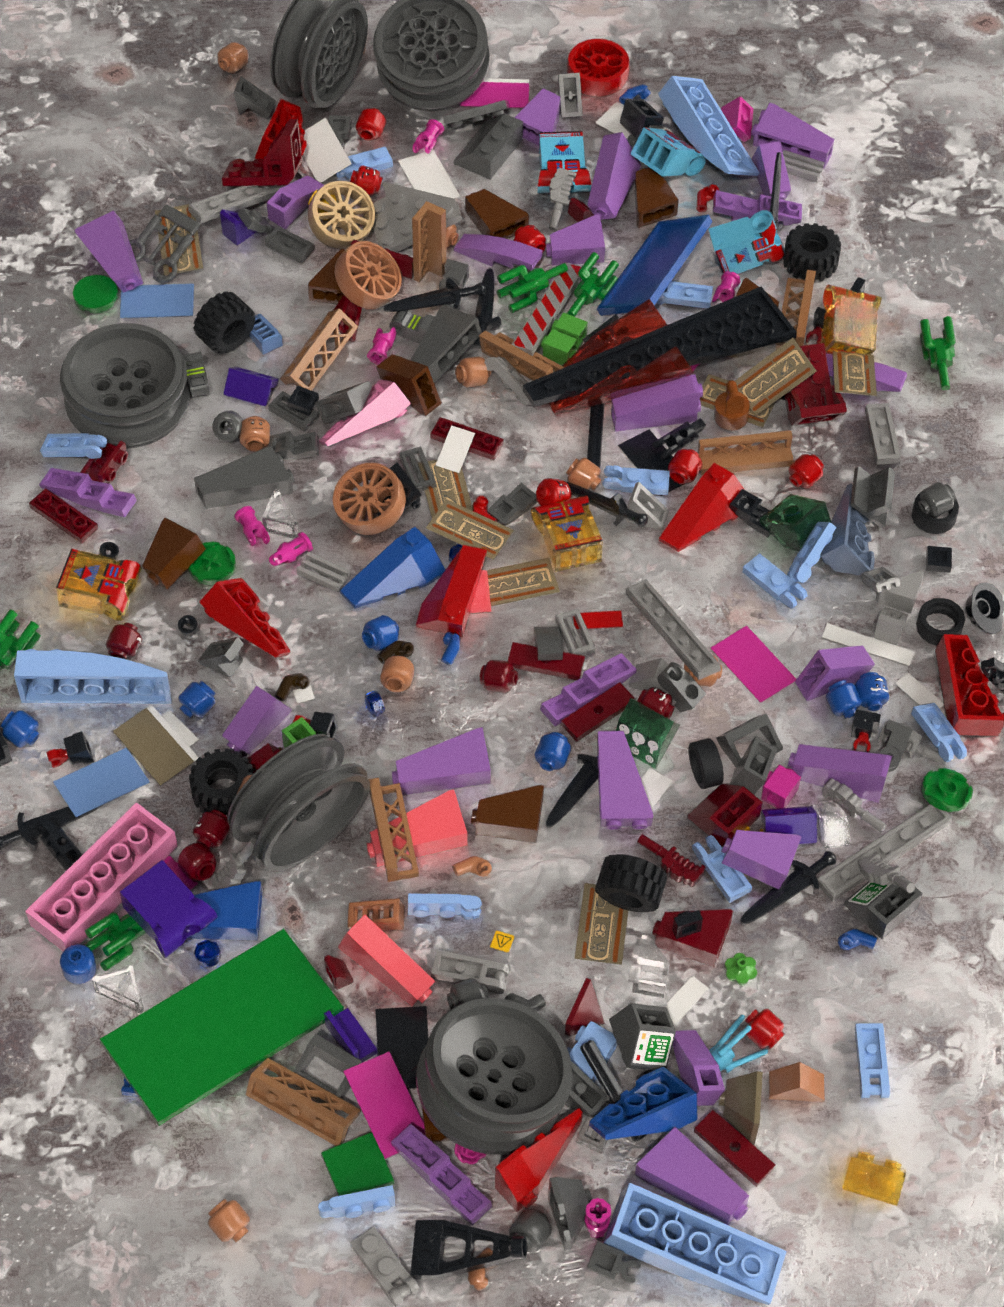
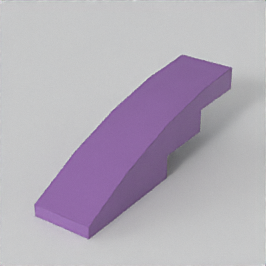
(498, 250)
(886, 377)
(88, 493)
(591, 685)
(441, 1174)

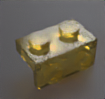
(874, 1178)

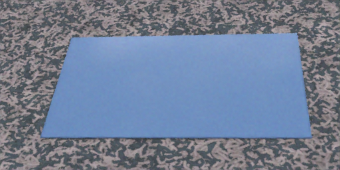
(158, 301)
(101, 782)

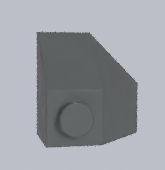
(568, 1206)

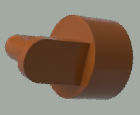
(731, 408)

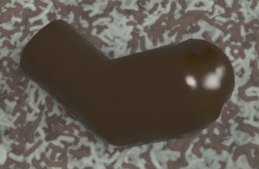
(397, 648)
(289, 683)

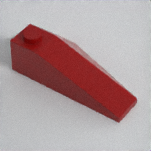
(283, 112)
(703, 509)
(451, 598)
(527, 1170)

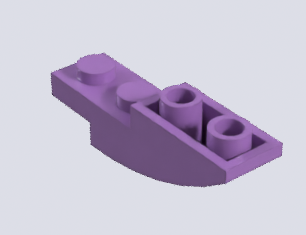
(742, 207)

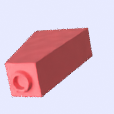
(432, 826)
(386, 961)

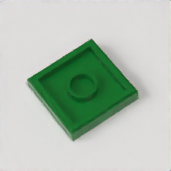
(357, 1166)

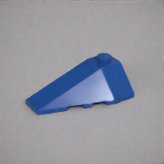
(401, 566)
(651, 1107)

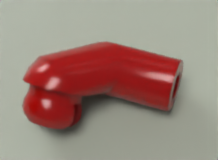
(704, 196)
(480, 507)

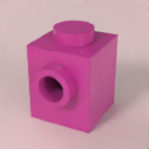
(780, 787)

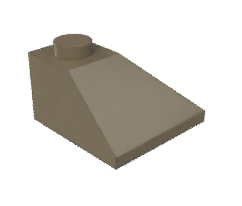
(743, 1104)

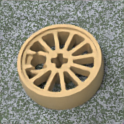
(349, 215)

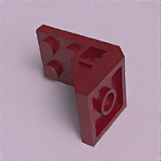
(277, 166)
(815, 397)

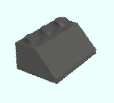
(491, 146)

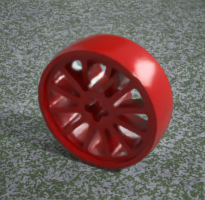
(604, 70)

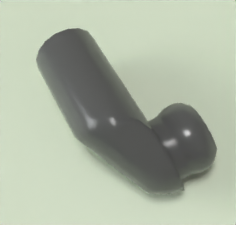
(534, 1003)

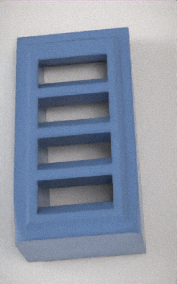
(270, 343)

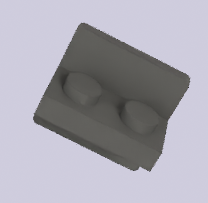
(873, 494)

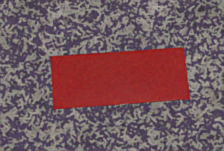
(601, 619)

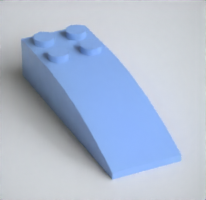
(705, 125)
(87, 678)
(693, 1245)

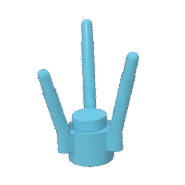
(723, 1053)

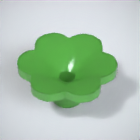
(741, 968)

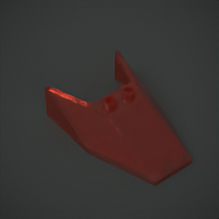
(634, 324)

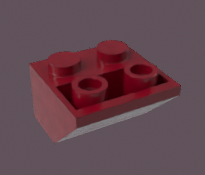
(726, 811)

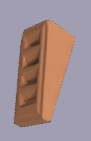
(376, 906)

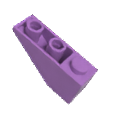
(291, 201)
(698, 1067)

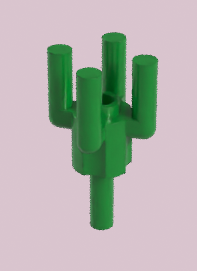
(527, 284)
(592, 285)
(940, 350)
(10, 644)
(119, 932)

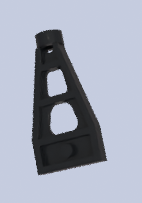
(429, 1248)

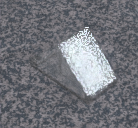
(279, 518)
(120, 987)

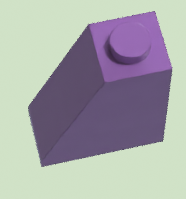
(540, 115)
(764, 160)
(577, 242)
(832, 666)
(255, 721)
(761, 855)

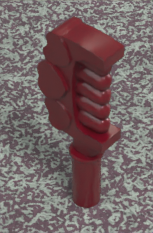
(672, 862)

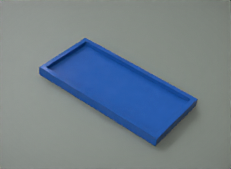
(655, 264)

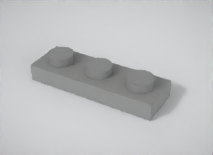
(882, 433)

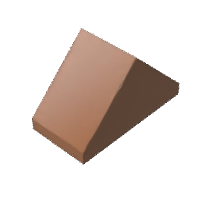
(796, 1083)

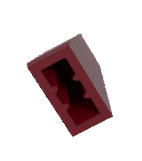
(700, 946)

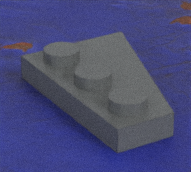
(476, 114)

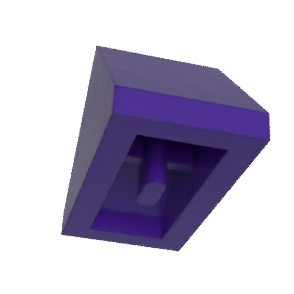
(234, 228)

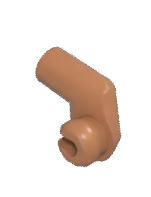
(473, 865)
(477, 1277)

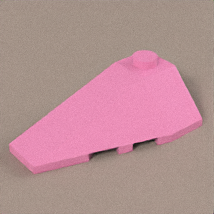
(381, 405)

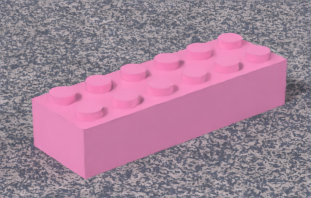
(94, 881)

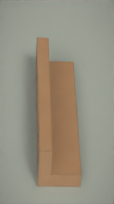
(429, 241)
(804, 304)
(314, 344)
(529, 366)
(745, 456)
(384, 829)
(298, 1105)

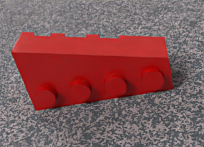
(965, 689)

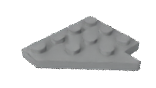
(398, 208)

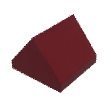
(579, 210)

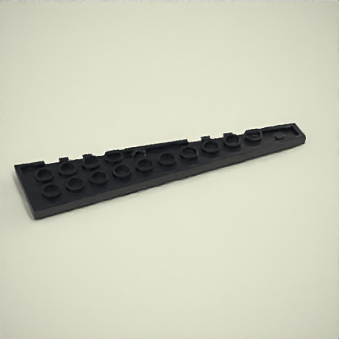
(711, 334)

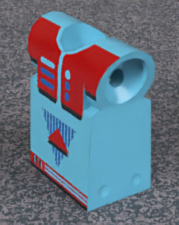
(566, 152)
(667, 153)
(747, 242)

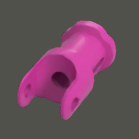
(428, 137)
(727, 288)
(381, 345)
(251, 526)
(286, 551)
(597, 1215)

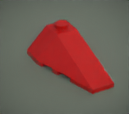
(237, 608)

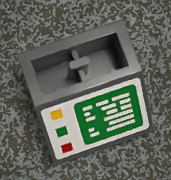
(883, 906)
(644, 1035)

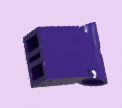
(165, 908)

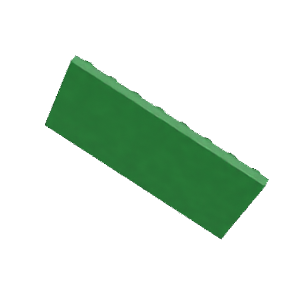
(220, 1026)

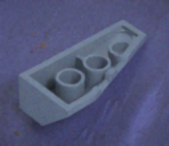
(849, 547)

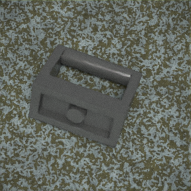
(343, 402)
(759, 722)
(330, 1054)

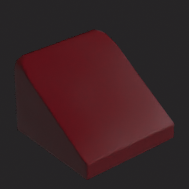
(337, 972)

